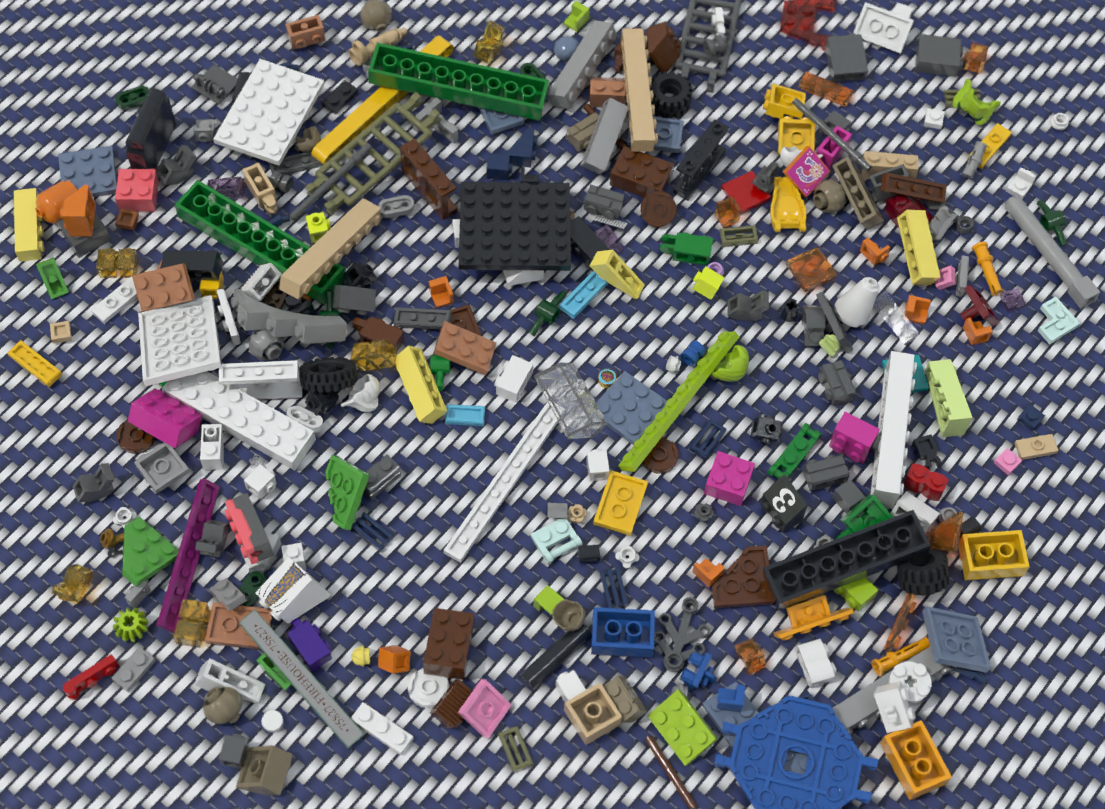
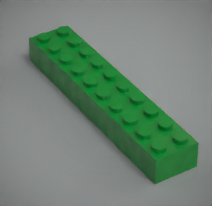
(458, 81)
(249, 234)

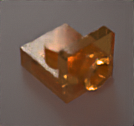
(751, 655)

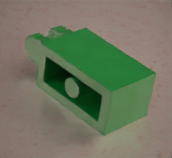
(688, 248)

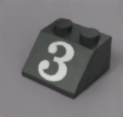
(784, 504)

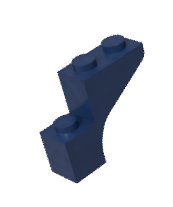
(520, 155)

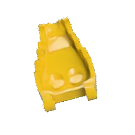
(787, 207)

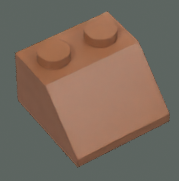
(604, 88)

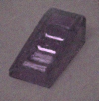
(236, 183)

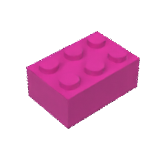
(164, 418)

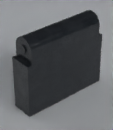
(150, 131)

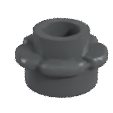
(703, 517)

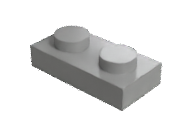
(227, 594)
(133, 669)

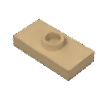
(1036, 447)

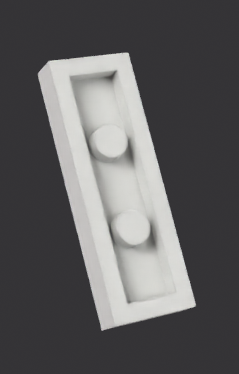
(382, 728)

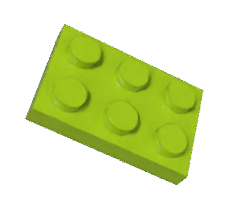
(682, 727)

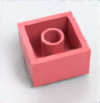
(137, 190)

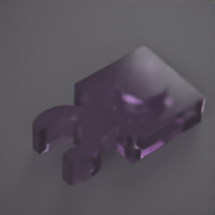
(609, 238)

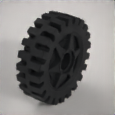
(328, 374)

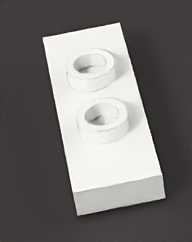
(115, 301)
(229, 324)

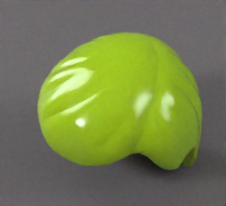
(733, 366)

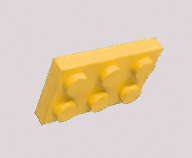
(620, 503)

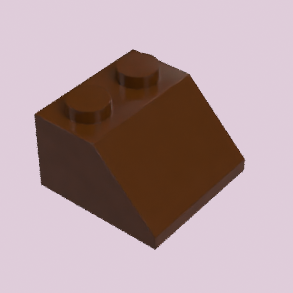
(663, 46)

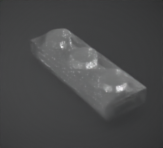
(895, 318)

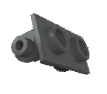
(766, 177)

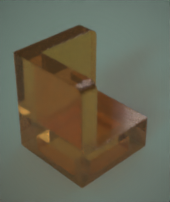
(727, 212)

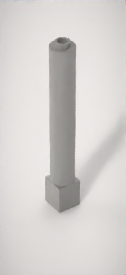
(1080, 288)

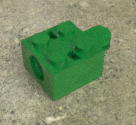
(864, 514)

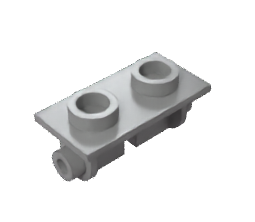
(941, 223)

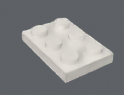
(883, 27)

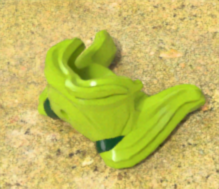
(971, 104)

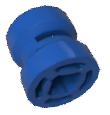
(693, 353)

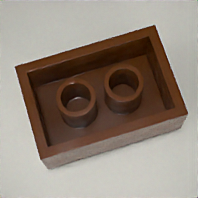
(640, 173)
(449, 643)

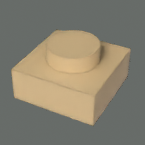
(60, 332)

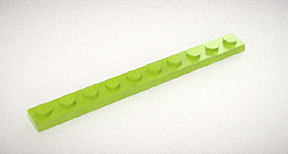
(679, 400)

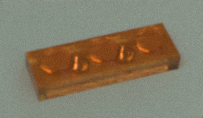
(826, 89)
(900, 623)

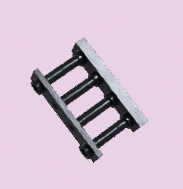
(701, 160)

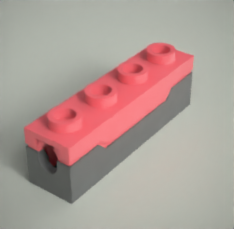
(249, 529)

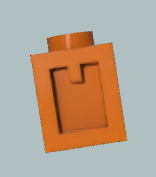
(873, 253)

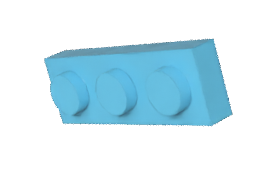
(583, 295)

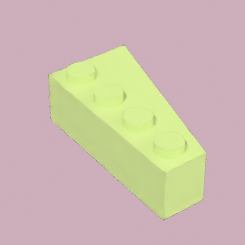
(948, 398)

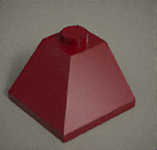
(898, 204)

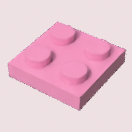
(484, 708)

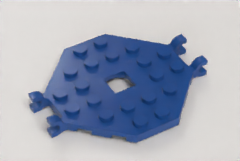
(803, 728)

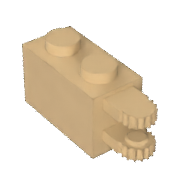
(261, 188)

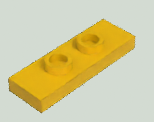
(994, 141)
(34, 363)

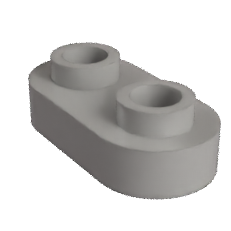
(396, 205)

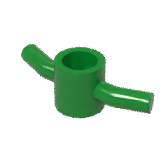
(439, 366)

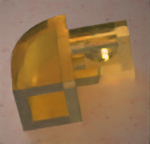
(491, 43)
(75, 584)

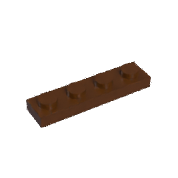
(913, 187)

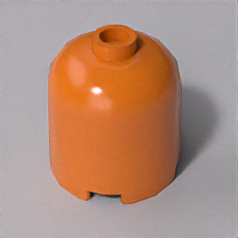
(52, 199)

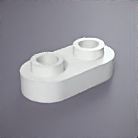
(305, 418)

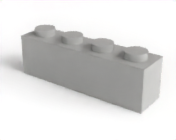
(604, 136)

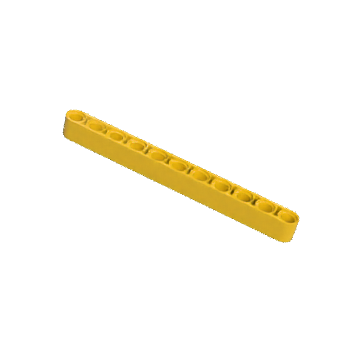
(370, 110)

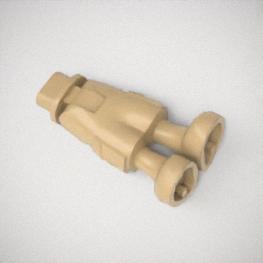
(360, 54)

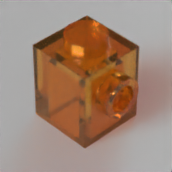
(975, 57)

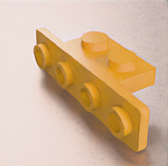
(811, 614)

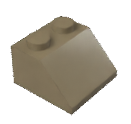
(264, 770)

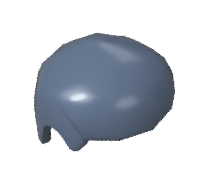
(565, 47)

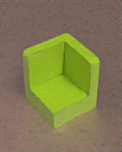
(578, 16)
(547, 600)

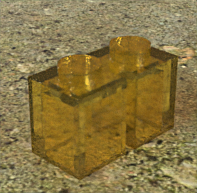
(110, 261)
(374, 355)
(191, 629)

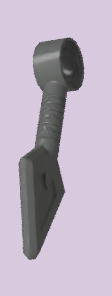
(935, 206)

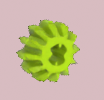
(138, 624)

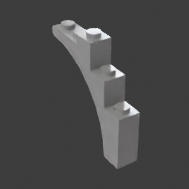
(282, 323)

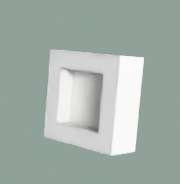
(934, 118)

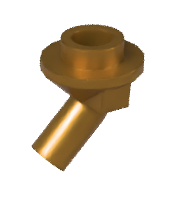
(109, 539)

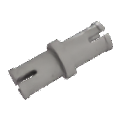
(974, 159)

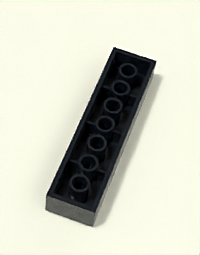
(846, 560)

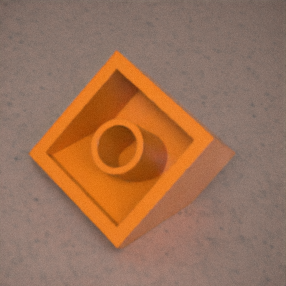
(79, 212)

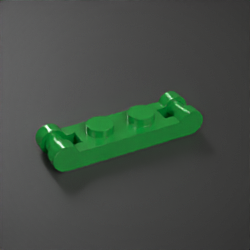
(795, 452)

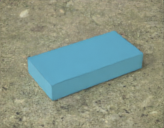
(465, 415)

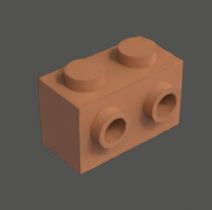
(305, 32)

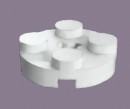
(917, 673)

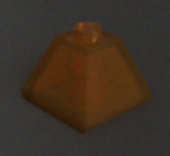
(946, 533)

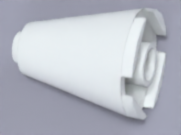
(857, 303)

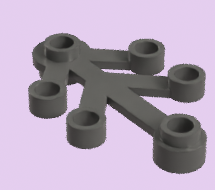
(680, 637)

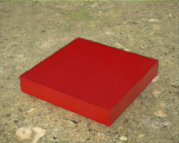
(745, 192)

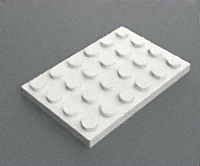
(269, 112)
(179, 340)

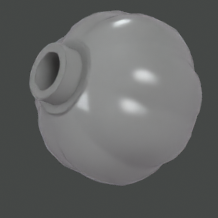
(265, 342)

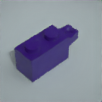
(308, 644)

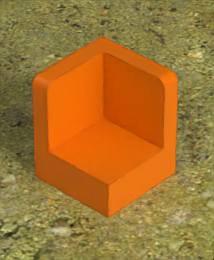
(441, 292)
(917, 309)
(976, 332)
(708, 572)
(394, 659)

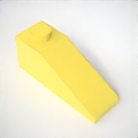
(616, 272)

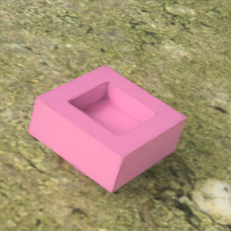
(947, 278)
(1007, 461)

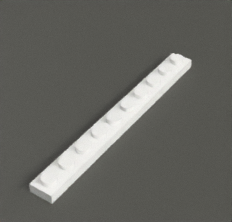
(501, 485)

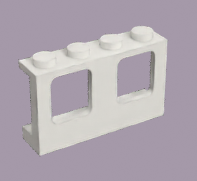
(264, 379)

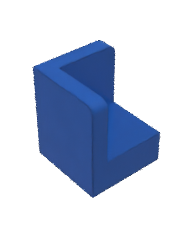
(731, 699)

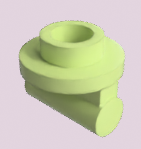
(830, 344)

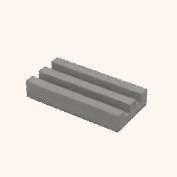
(962, 275)

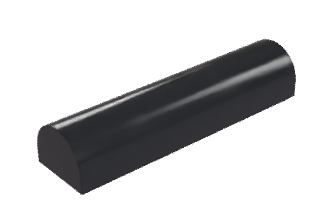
(554, 657)

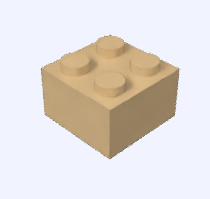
(592, 713)

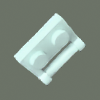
(554, 534)

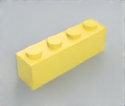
(27, 226)
(918, 247)
(420, 385)

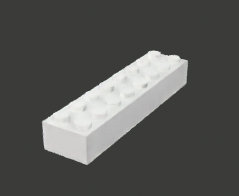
(244, 417)
(893, 432)

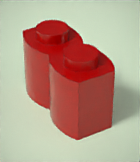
(925, 482)

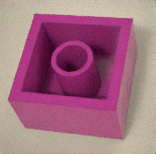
(854, 438)
(729, 478)

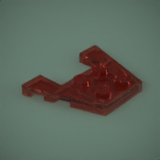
(799, 19)

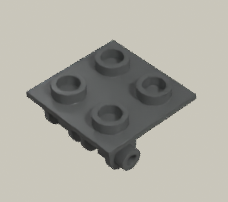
(214, 83)

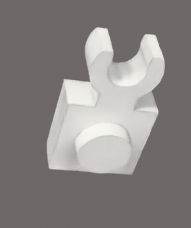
(718, 20)

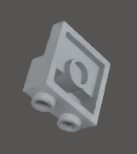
(161, 467)

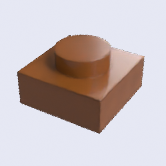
(127, 219)

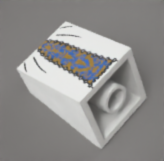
(291, 592)

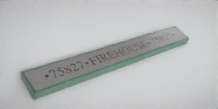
(301, 678)

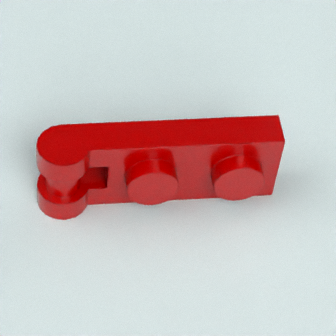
(90, 677)

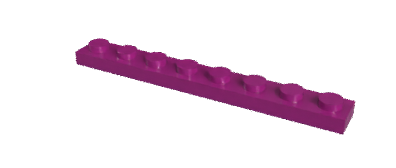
(187, 555)

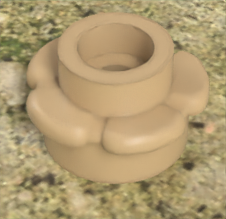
(576, 518)

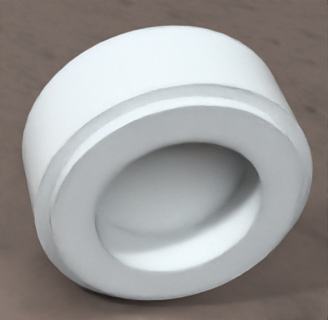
(272, 721)

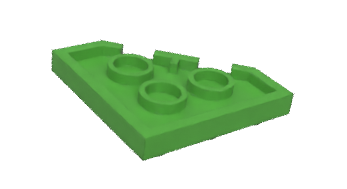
(346, 490)
(145, 552)

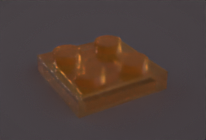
(811, 269)

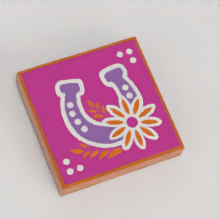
(806, 171)

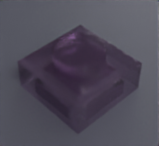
(1012, 299)

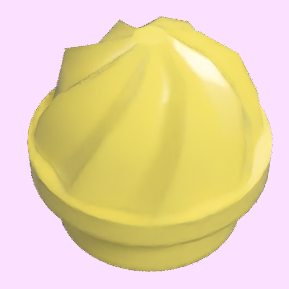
(361, 656)

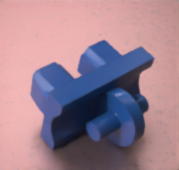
(693, 679)

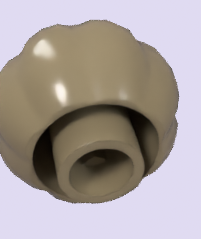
(376, 15)
(830, 194)
(222, 705)

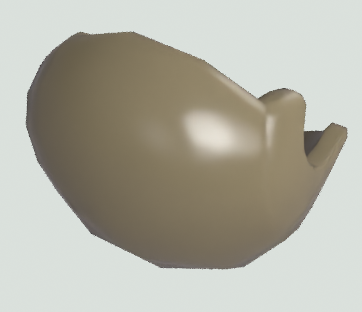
(310, 139)
(569, 615)

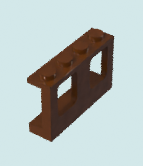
(427, 178)

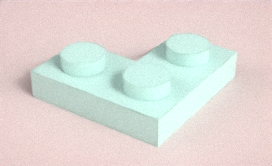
(1060, 321)

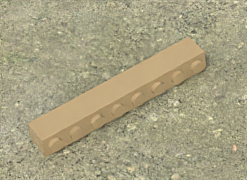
(638, 90)
(330, 249)

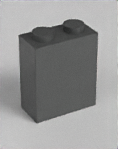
(938, 55)
(846, 57)

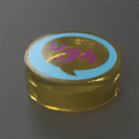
(606, 378)

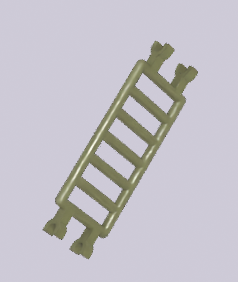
(405, 110)

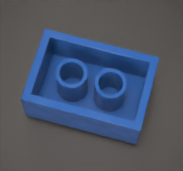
(623, 632)

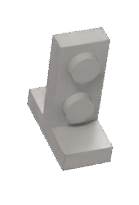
(445, 128)

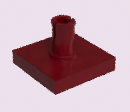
(980, 307)

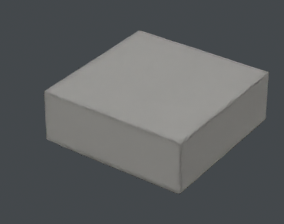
(557, 510)

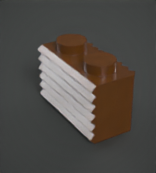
(450, 703)

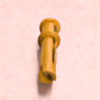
(985, 261)
(894, 658)

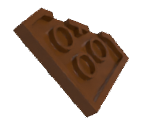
(744, 581)

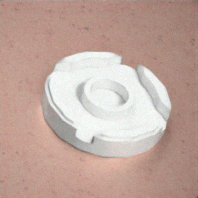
(426, 693)

